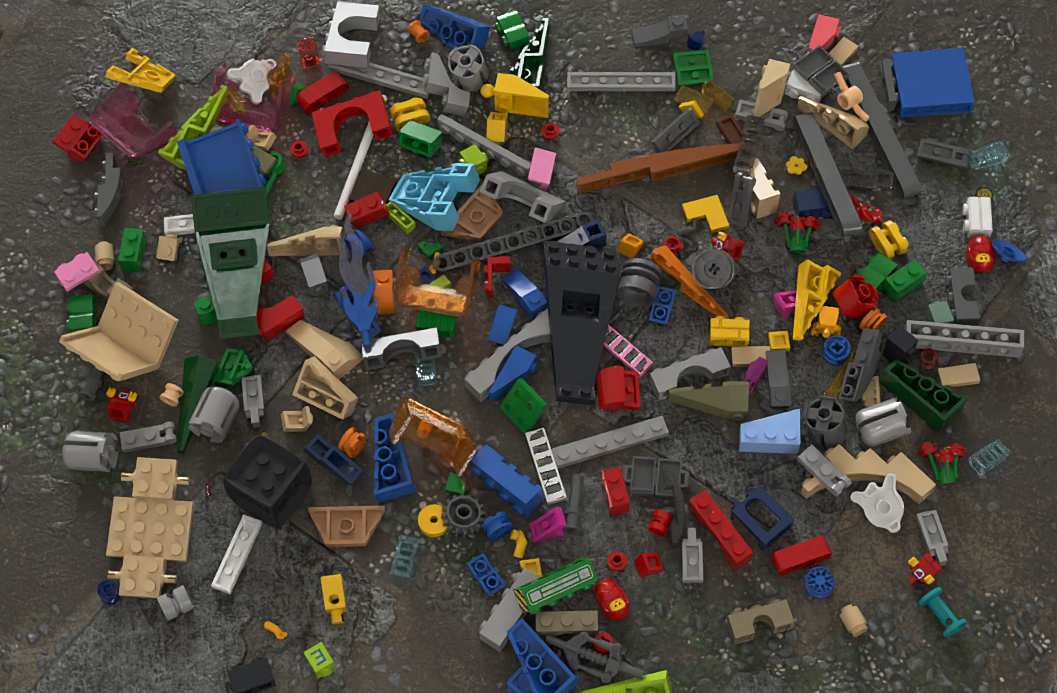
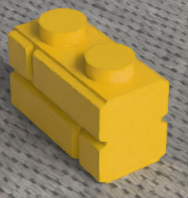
(729, 332)

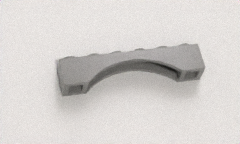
(481, 379)

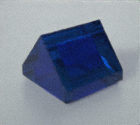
(696, 40)

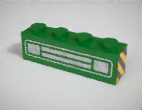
(555, 585)

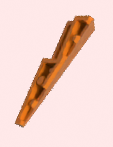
(669, 263)

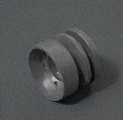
(703, 266)
(639, 282)

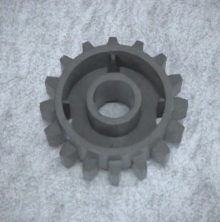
(461, 524)

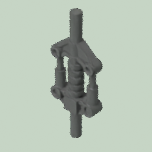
(613, 663)

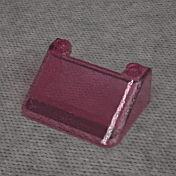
(124, 128)

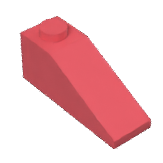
(824, 32)

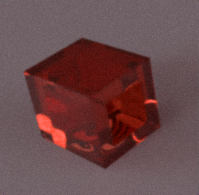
(308, 52)

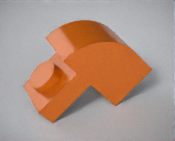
(384, 291)

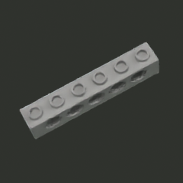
(967, 338)

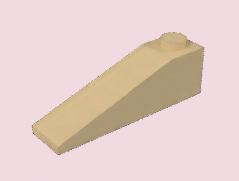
(331, 351)

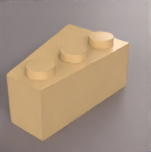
(764, 198)
(324, 389)

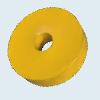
(424, 520)

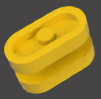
(409, 110)
(888, 239)

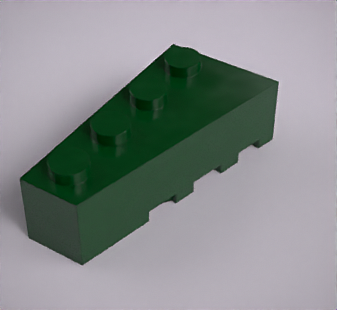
(922, 394)

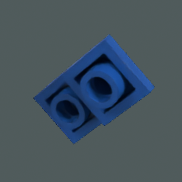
(662, 305)
(502, 324)
(485, 575)

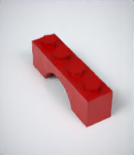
(731, 543)

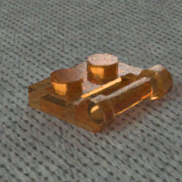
(279, 74)

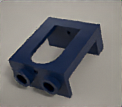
(765, 538)

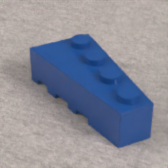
(392, 468)
(507, 481)

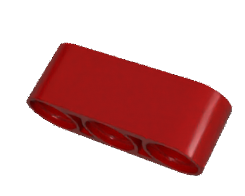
(322, 92)
(801, 555)

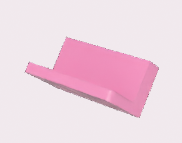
(541, 167)

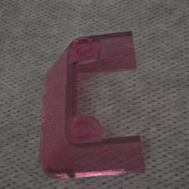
(265, 116)

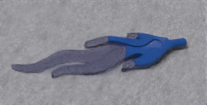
(362, 289)

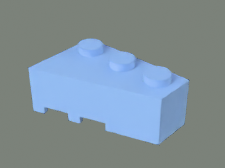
(772, 434)

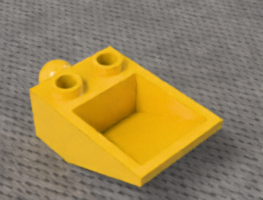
(517, 96)

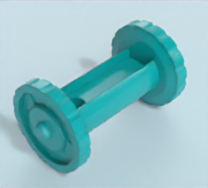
(942, 612)

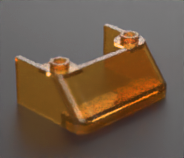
(430, 298)
(433, 432)

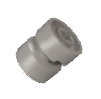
(175, 603)

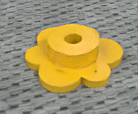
(796, 165)

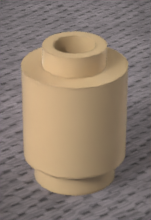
(104, 255)
(853, 620)

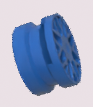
(367, 245)
(836, 349)
(497, 526)
(819, 583)

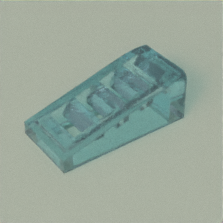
(986, 150)
(426, 379)
(976, 463)
(409, 540)

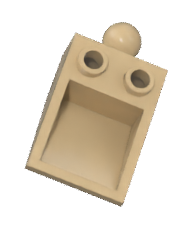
(771, 86)

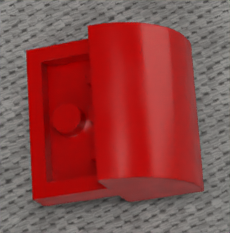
(77, 138)
(618, 389)

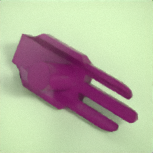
(755, 372)

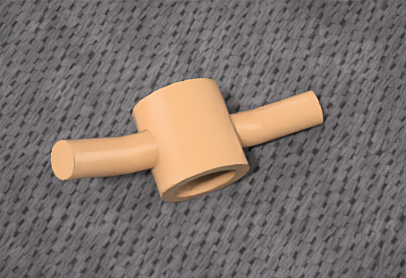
(850, 97)

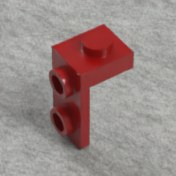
(495, 264)

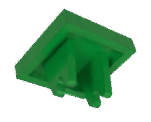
(523, 405)

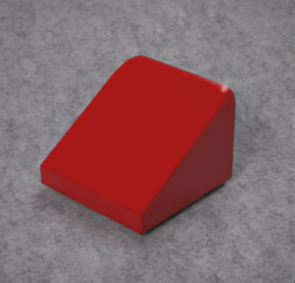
(648, 564)

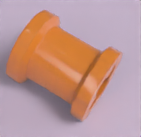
(418, 32)

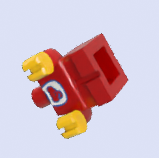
(727, 244)
(120, 404)
(924, 570)

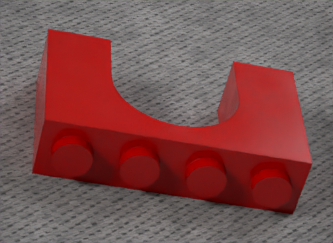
(329, 120)
(279, 317)

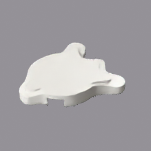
(253, 78)
(881, 504)

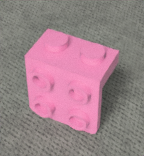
(76, 271)

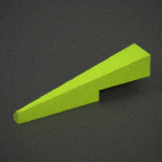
(194, 127)
(650, 683)

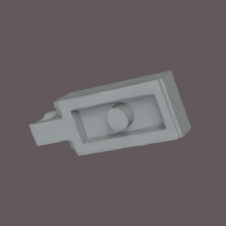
(253, 398)
(933, 535)
(692, 558)

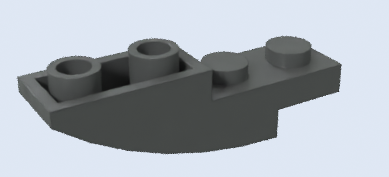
(110, 192)
(863, 367)

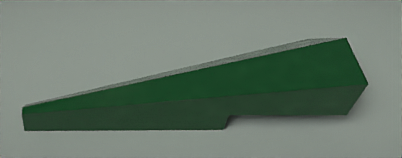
(533, 56)
(197, 377)

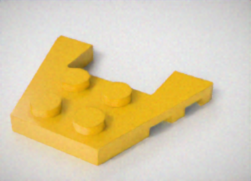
(144, 76)

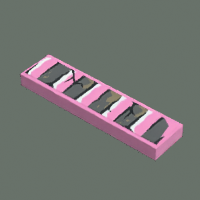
(626, 352)

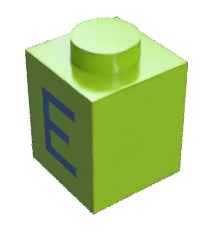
(320, 660)

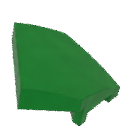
(232, 367)

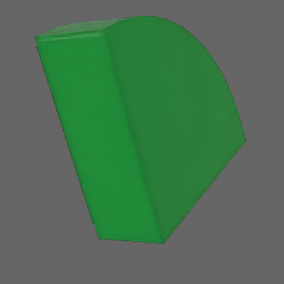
(294, 92)
(429, 248)
(455, 485)

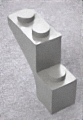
(438, 82)

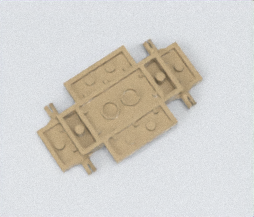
(149, 528)

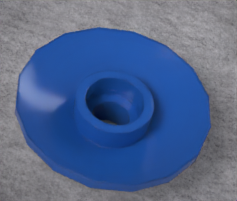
(1008, 251)

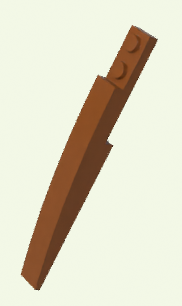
(659, 166)

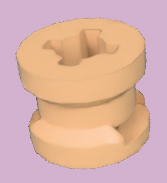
(171, 394)

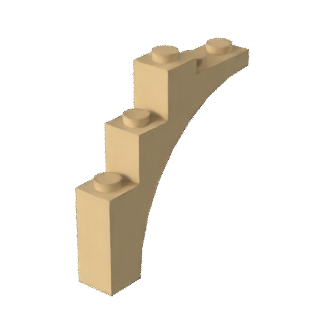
(870, 467)

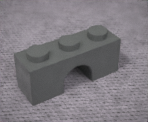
(961, 282)

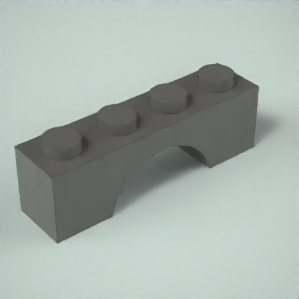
(422, 342)

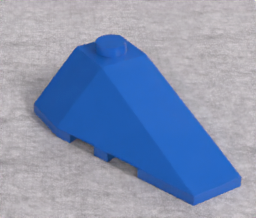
(454, 28)
(540, 664)

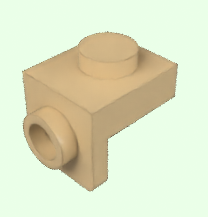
(261, 139)
(168, 247)
(297, 420)

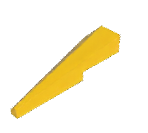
(812, 291)

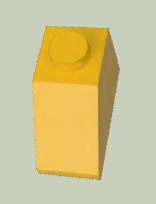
(497, 127)

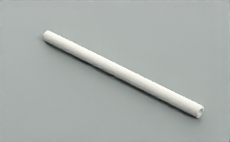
(354, 172)

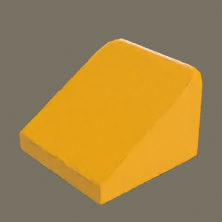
(630, 246)

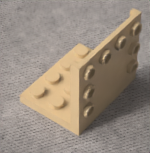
(128, 337)

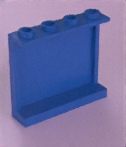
(932, 82)
(222, 160)

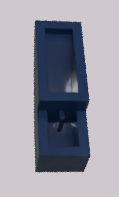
(332, 459)

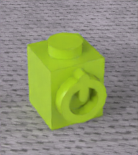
(474, 156)

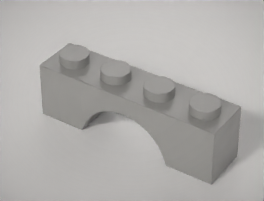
(711, 364)

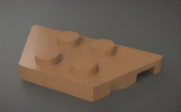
(476, 217)
(347, 524)

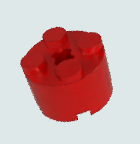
(856, 297)

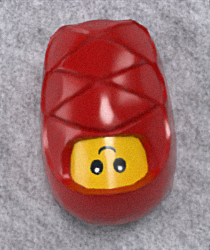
(980, 254)
(611, 599)

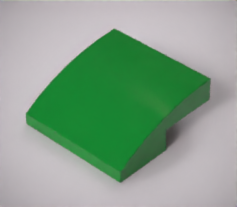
(693, 67)

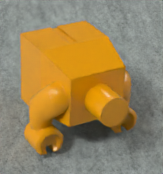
(827, 322)

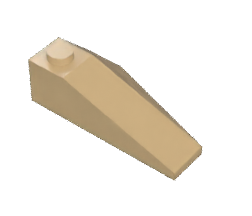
(837, 122)
(318, 241)

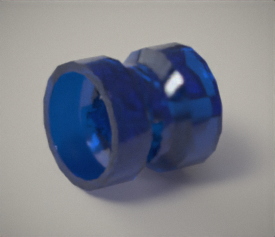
(108, 596)

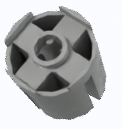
(468, 67)
(214, 414)
(882, 422)
(90, 451)

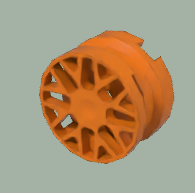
(874, 320)
(352, 442)

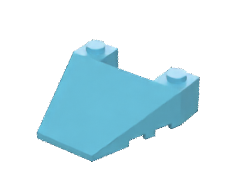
(431, 194)

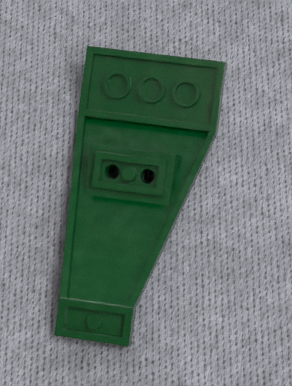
(228, 224)

